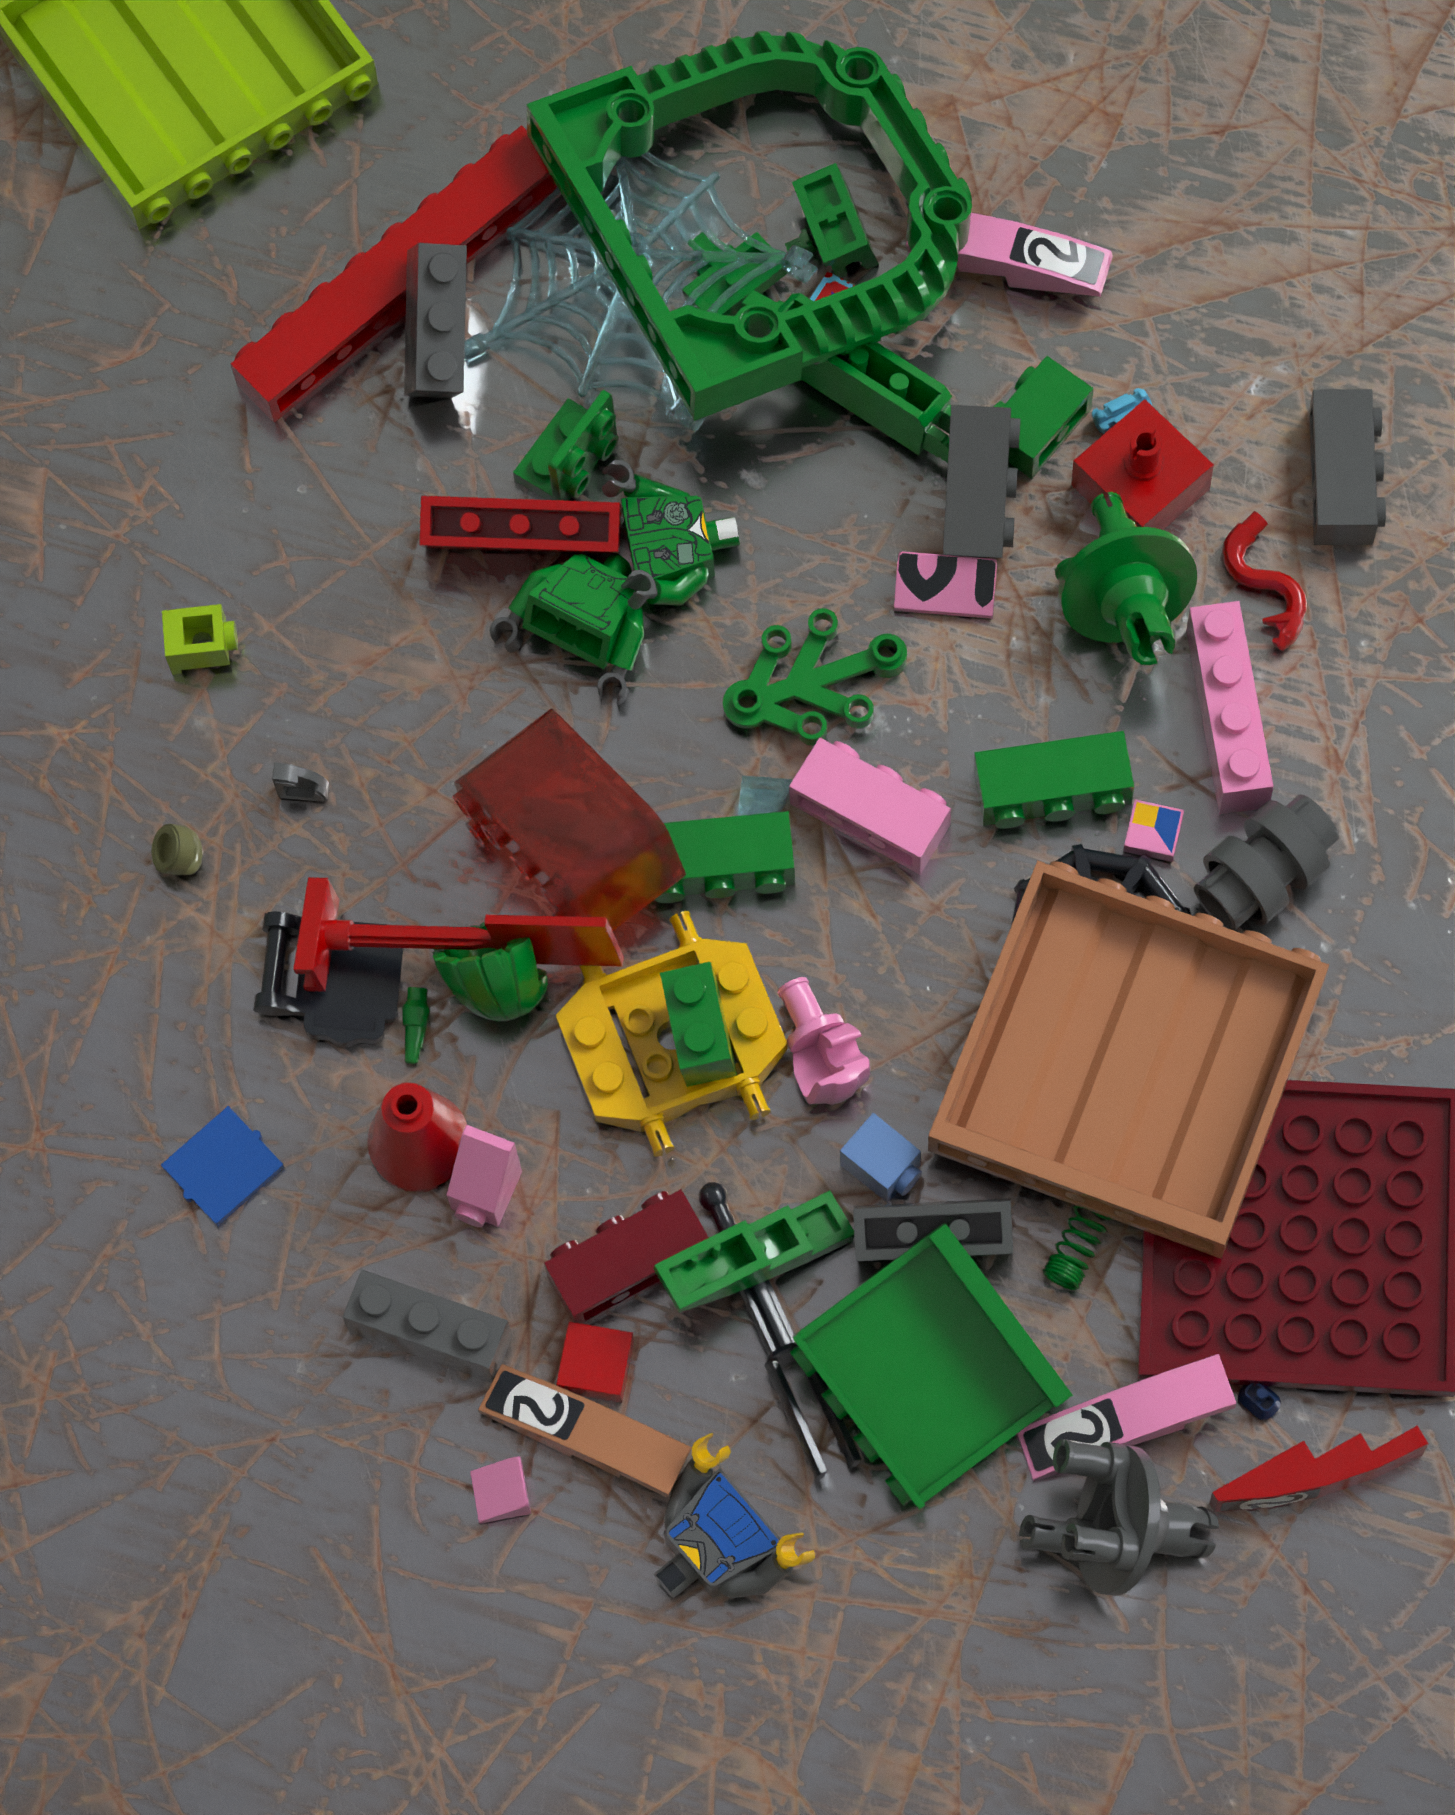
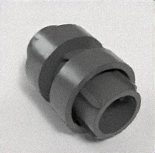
(1251, 875)

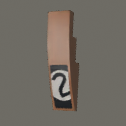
(584, 1429)

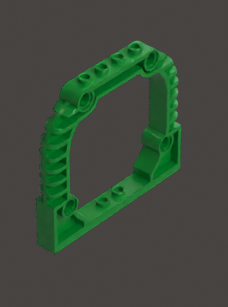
(716, 356)

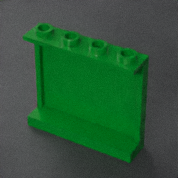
(928, 1367)

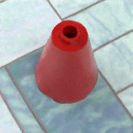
(415, 1137)

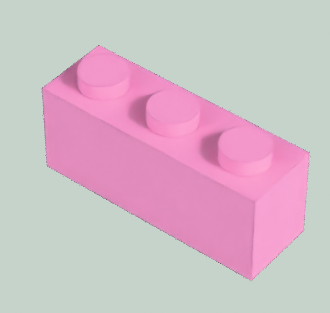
(870, 804)

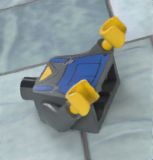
(721, 1535)

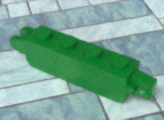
(880, 390)

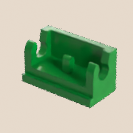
(834, 220)

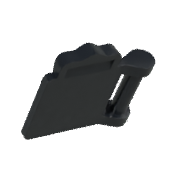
(358, 992)

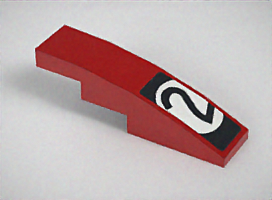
(1301, 1477)

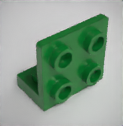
(569, 449)

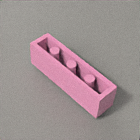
(1229, 707)

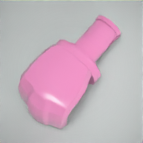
(822, 1047)

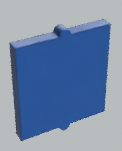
(222, 1166)

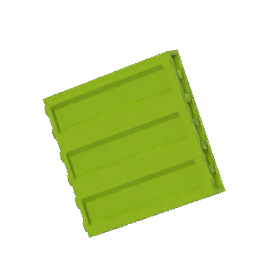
(184, 88)

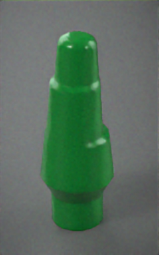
(415, 1019)

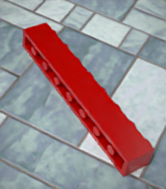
(371, 291)

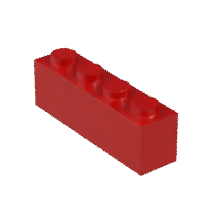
(520, 525)

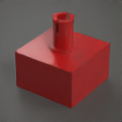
(1147, 466)

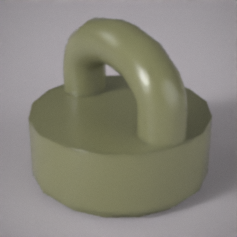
(176, 850)

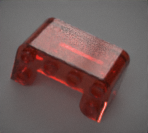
(569, 823)

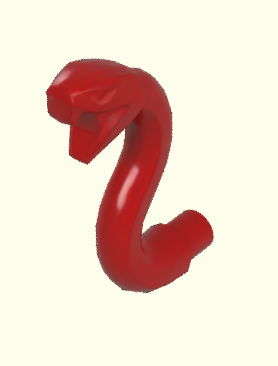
(1234, 547)

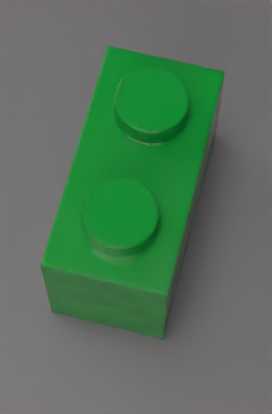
(1049, 410)
(698, 1024)

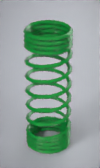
(1067, 1271)

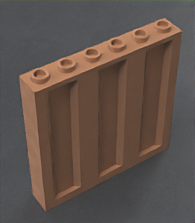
(1128, 1057)

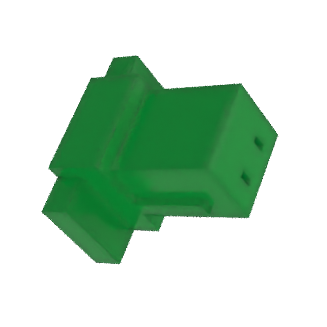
(804, 241)

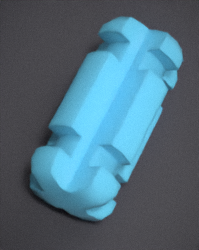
(1117, 409)

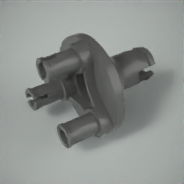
(1117, 1517)

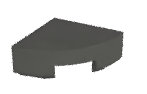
(299, 783)

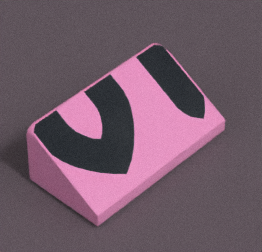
(945, 584)

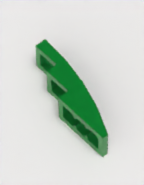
(754, 1252)

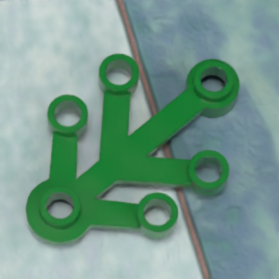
(808, 682)

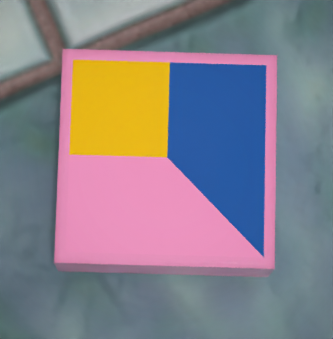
(1153, 830)

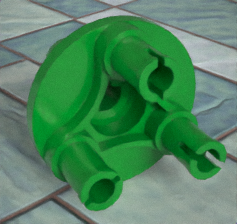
(1127, 583)

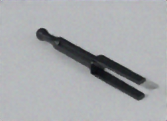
(778, 1341)

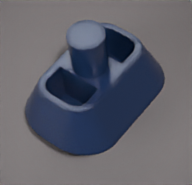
(1259, 1400)

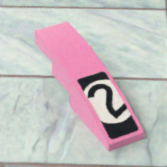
(1033, 257)
(1132, 1413)

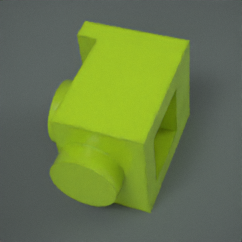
(187, 627)

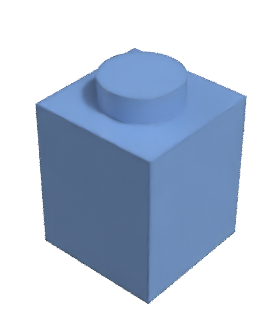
(882, 1159)

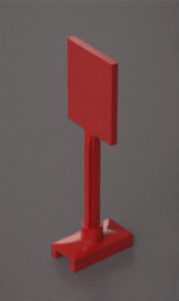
(553, 938)

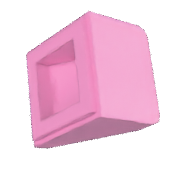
(500, 1490)

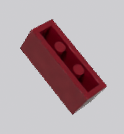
(621, 1256)

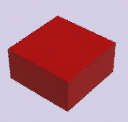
(595, 1361)

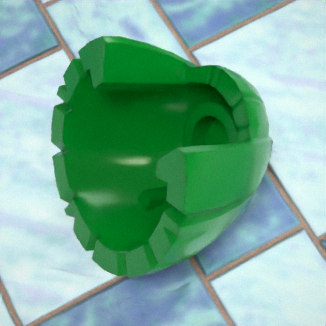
(494, 981)

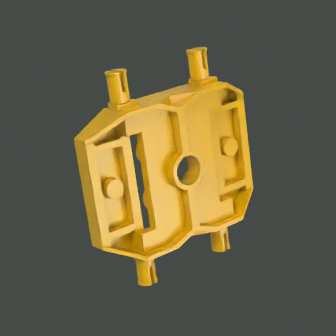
(643, 1015)

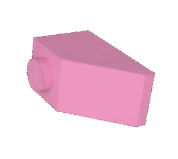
(483, 1177)

